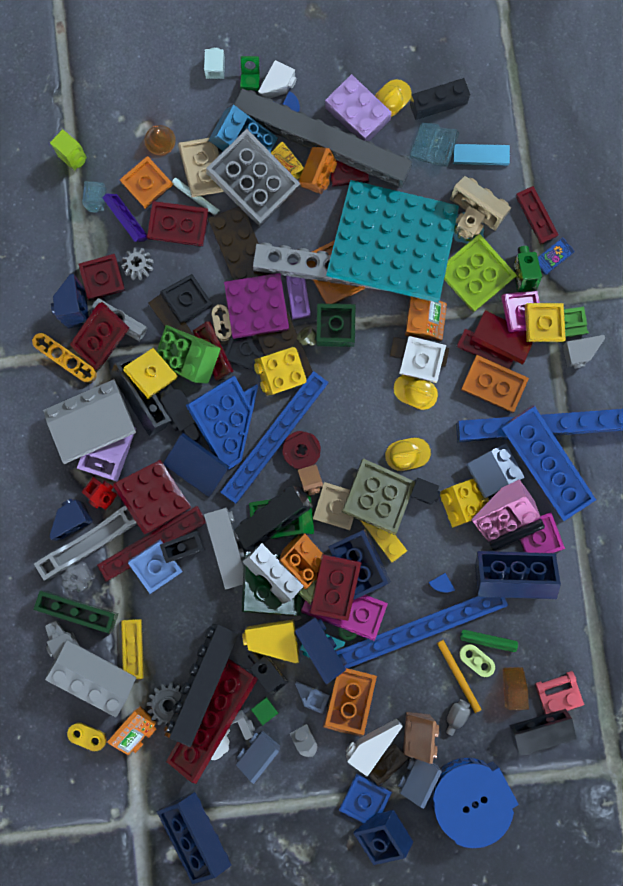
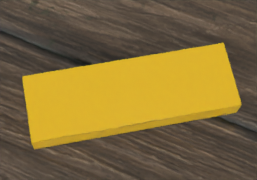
(132, 647)

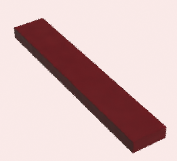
(174, 529)

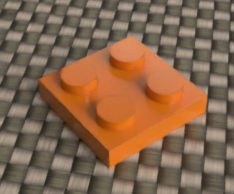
(146, 182)

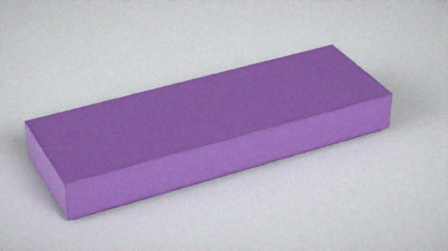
(298, 297)

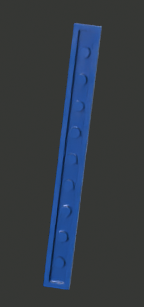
(420, 629)

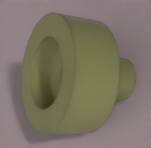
(307, 336)

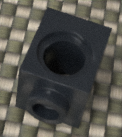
(425, 491)

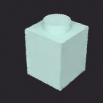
(214, 63)

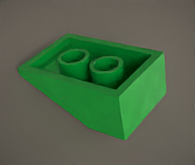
(300, 526)

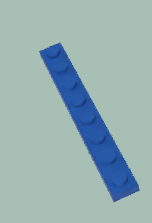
(274, 437)

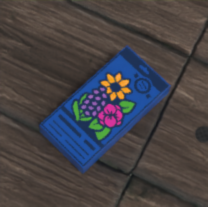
(554, 256)

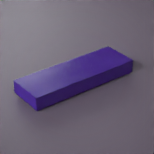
(125, 217)

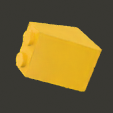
(273, 639)

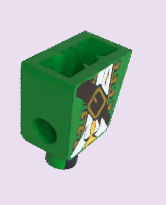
(527, 270)

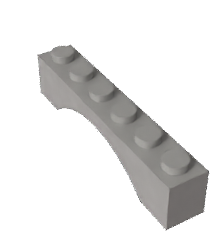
(75, 551)

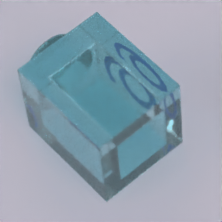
(93, 195)

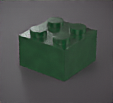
(336, 325)

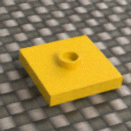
(545, 322)
(150, 373)

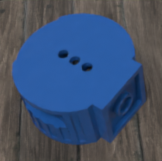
(460, 786)

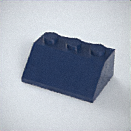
(71, 303)
(361, 548)
(321, 649)

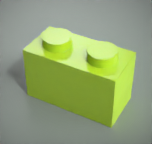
(68, 150)

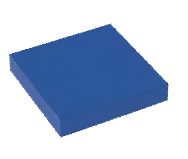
(364, 799)

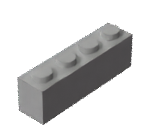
(226, 547)

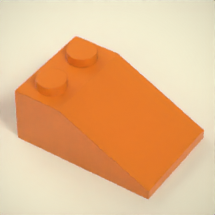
(350, 702)

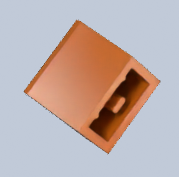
(318, 169)
(302, 559)

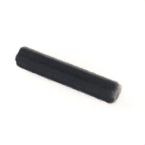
(517, 534)

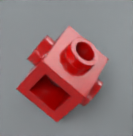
(99, 493)

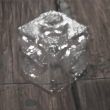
(83, 574)

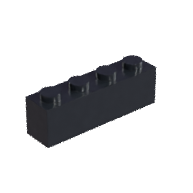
(148, 410)
(273, 517)

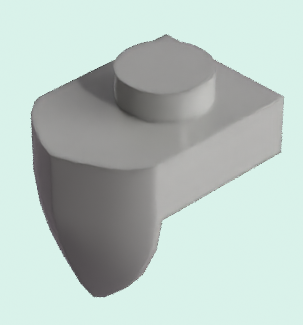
(245, 725)
(304, 741)

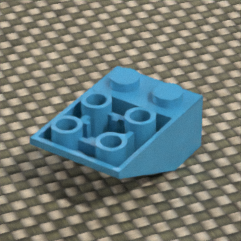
(233, 124)

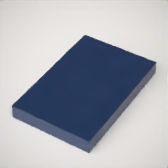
(196, 465)

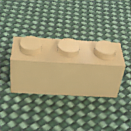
(469, 193)

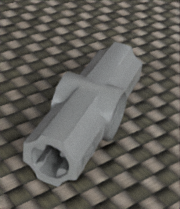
(136, 329)

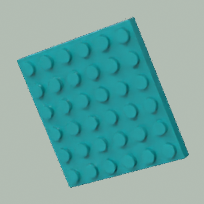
(393, 241)

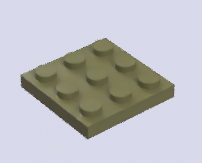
(378, 496)

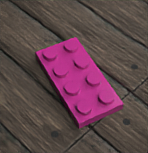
(364, 616)

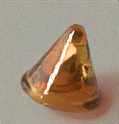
(160, 140)

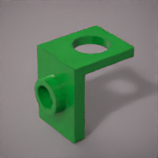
(250, 77)

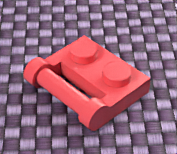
(563, 699)

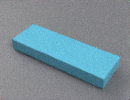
(481, 154)

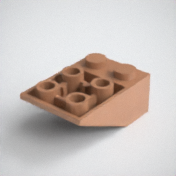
(420, 737)

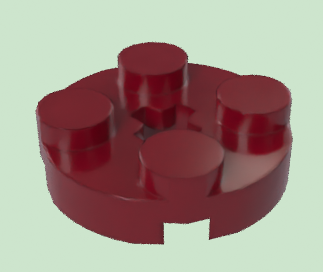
(304, 439)

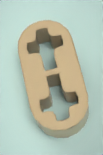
(217, 323)

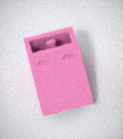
(506, 511)

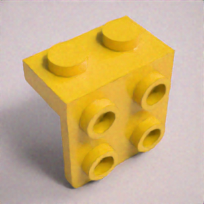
(280, 371)
(462, 502)

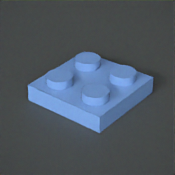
(152, 568)

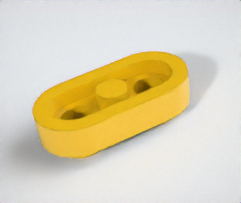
(86, 735)

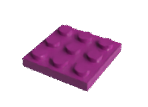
(256, 305)

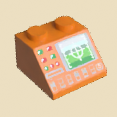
(425, 319)
(132, 732)

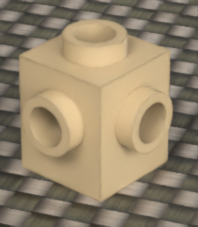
(470, 223)

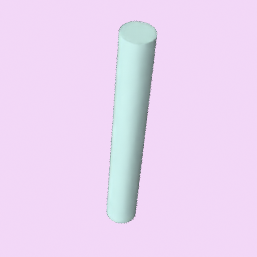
(200, 200)

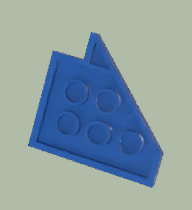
(225, 418)

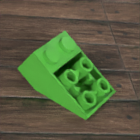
(188, 354)

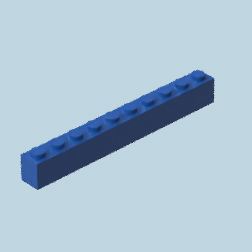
(558, 423)

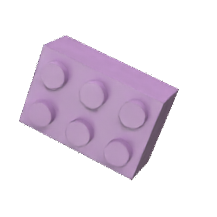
(358, 109)

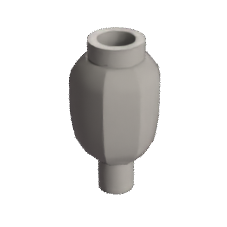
(457, 716)

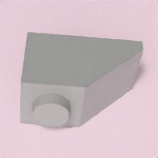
(581, 351)

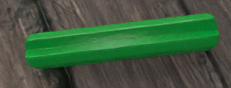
(488, 640)

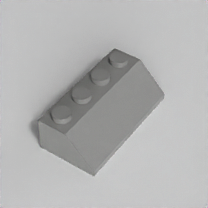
(90, 678)

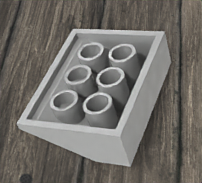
(252, 177)
(89, 421)

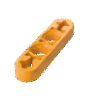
(64, 358)

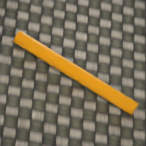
(459, 676)

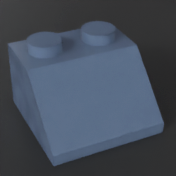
(495, 470)
(257, 756)
(419, 781)

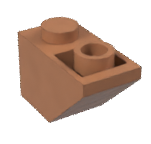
(310, 480)

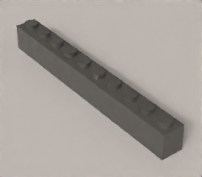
(315, 133)

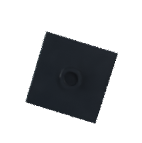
(186, 298)

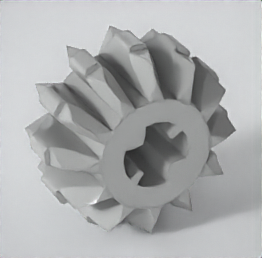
(144, 265)

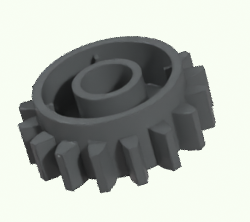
(157, 704)

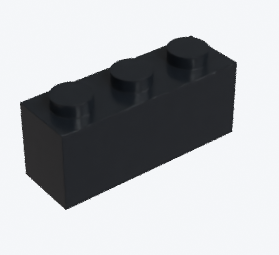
(439, 98)
(543, 732)

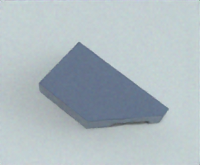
(312, 697)

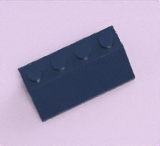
(194, 838)

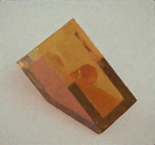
(515, 689)

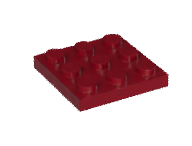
(151, 496)

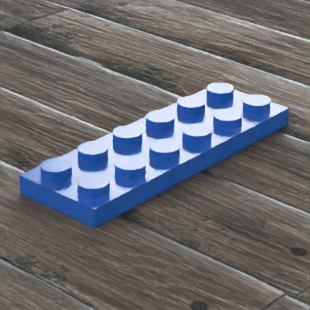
(548, 463)

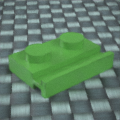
(575, 322)

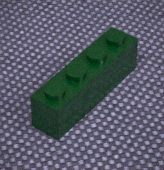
(76, 611)

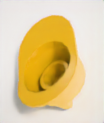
(394, 95)
(415, 392)
(408, 454)

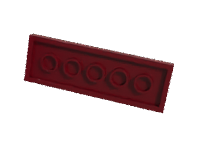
(223, 708)

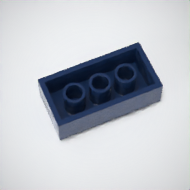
(517, 575)

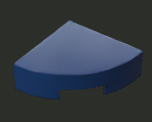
(292, 102)
(442, 584)

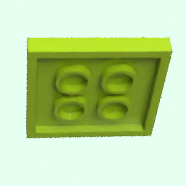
(477, 273)

